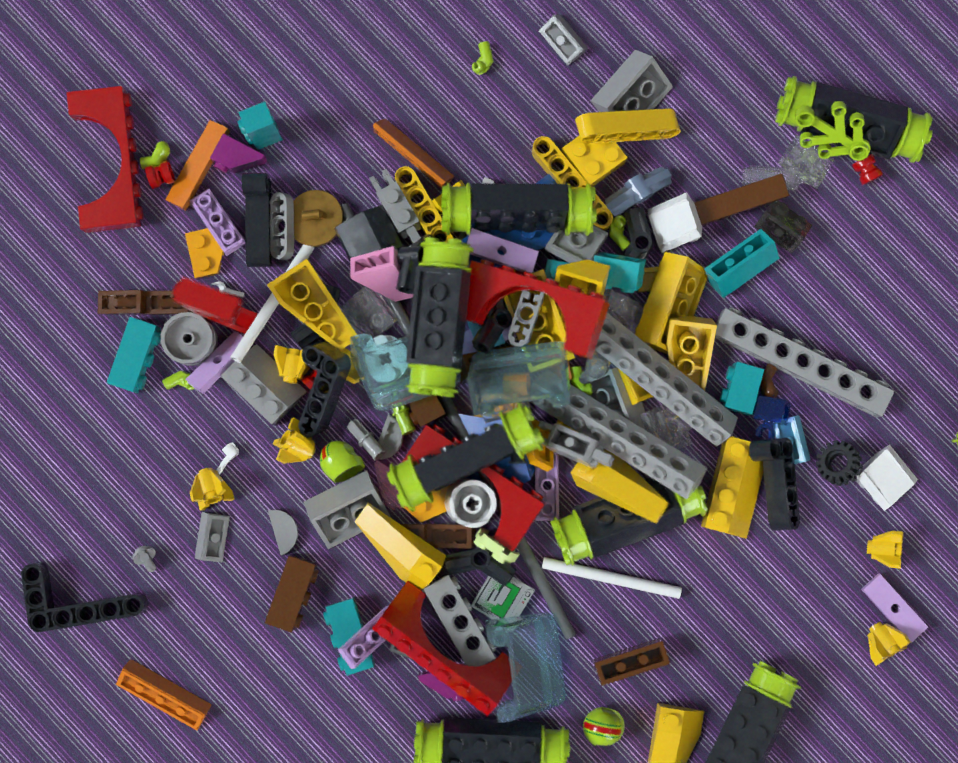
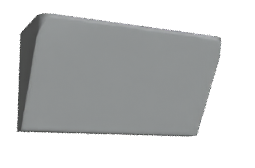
(563, 39)
(212, 537)

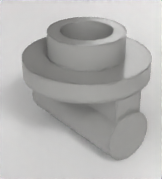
(144, 556)

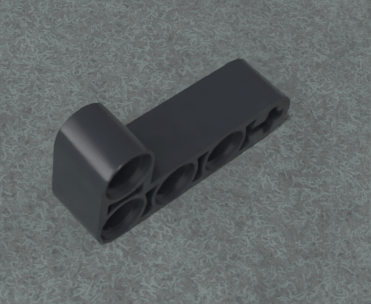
(257, 195)
(323, 398)
(779, 481)

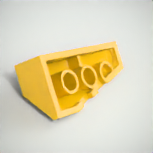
(584, 274)
(310, 301)
(691, 346)
(621, 486)
(403, 550)
(674, 733)

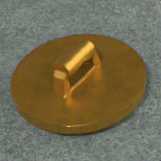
(316, 217)

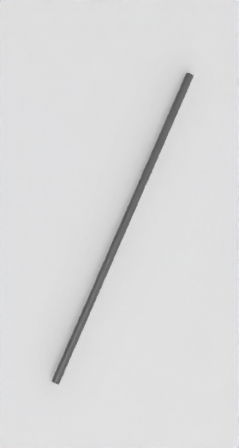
(524, 548)

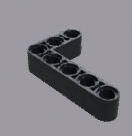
(76, 611)

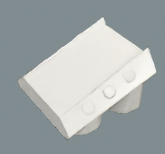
(675, 222)
(886, 477)

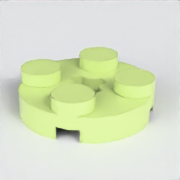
(499, 551)

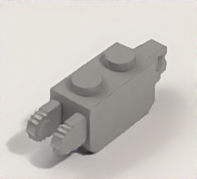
(397, 208)
(575, 446)

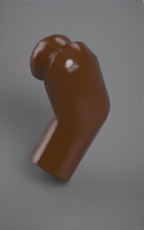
(767, 386)

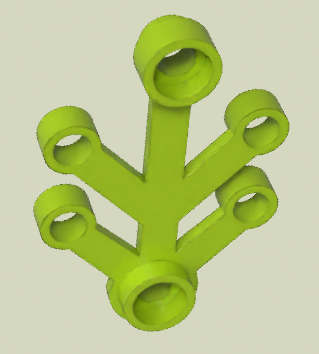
(856, 148)

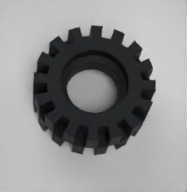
(848, 472)

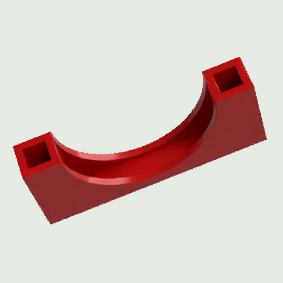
(120, 205)
(213, 305)
(582, 312)
(518, 505)
(403, 628)

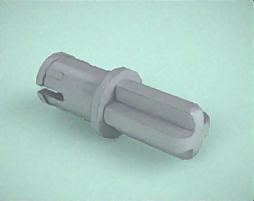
(366, 439)

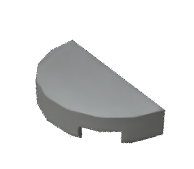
(391, 437)
(284, 529)

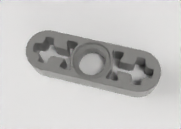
(276, 242)
(516, 328)

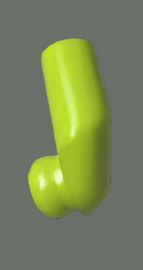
(485, 60)
(159, 155)
(616, 232)
(575, 373)
(177, 378)

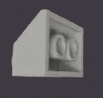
(634, 86)
(261, 386)
(613, 394)
(337, 508)

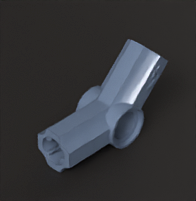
(638, 190)

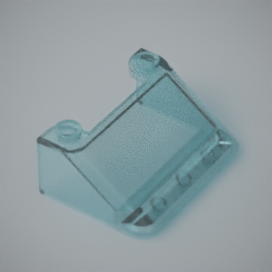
(384, 371)
(519, 376)
(533, 663)

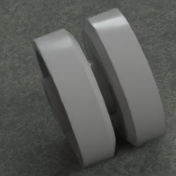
(179, 329)

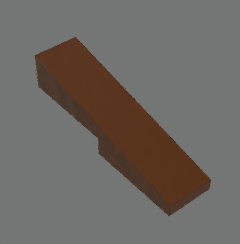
(742, 199)
(138, 303)
(444, 535)

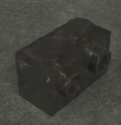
(783, 225)

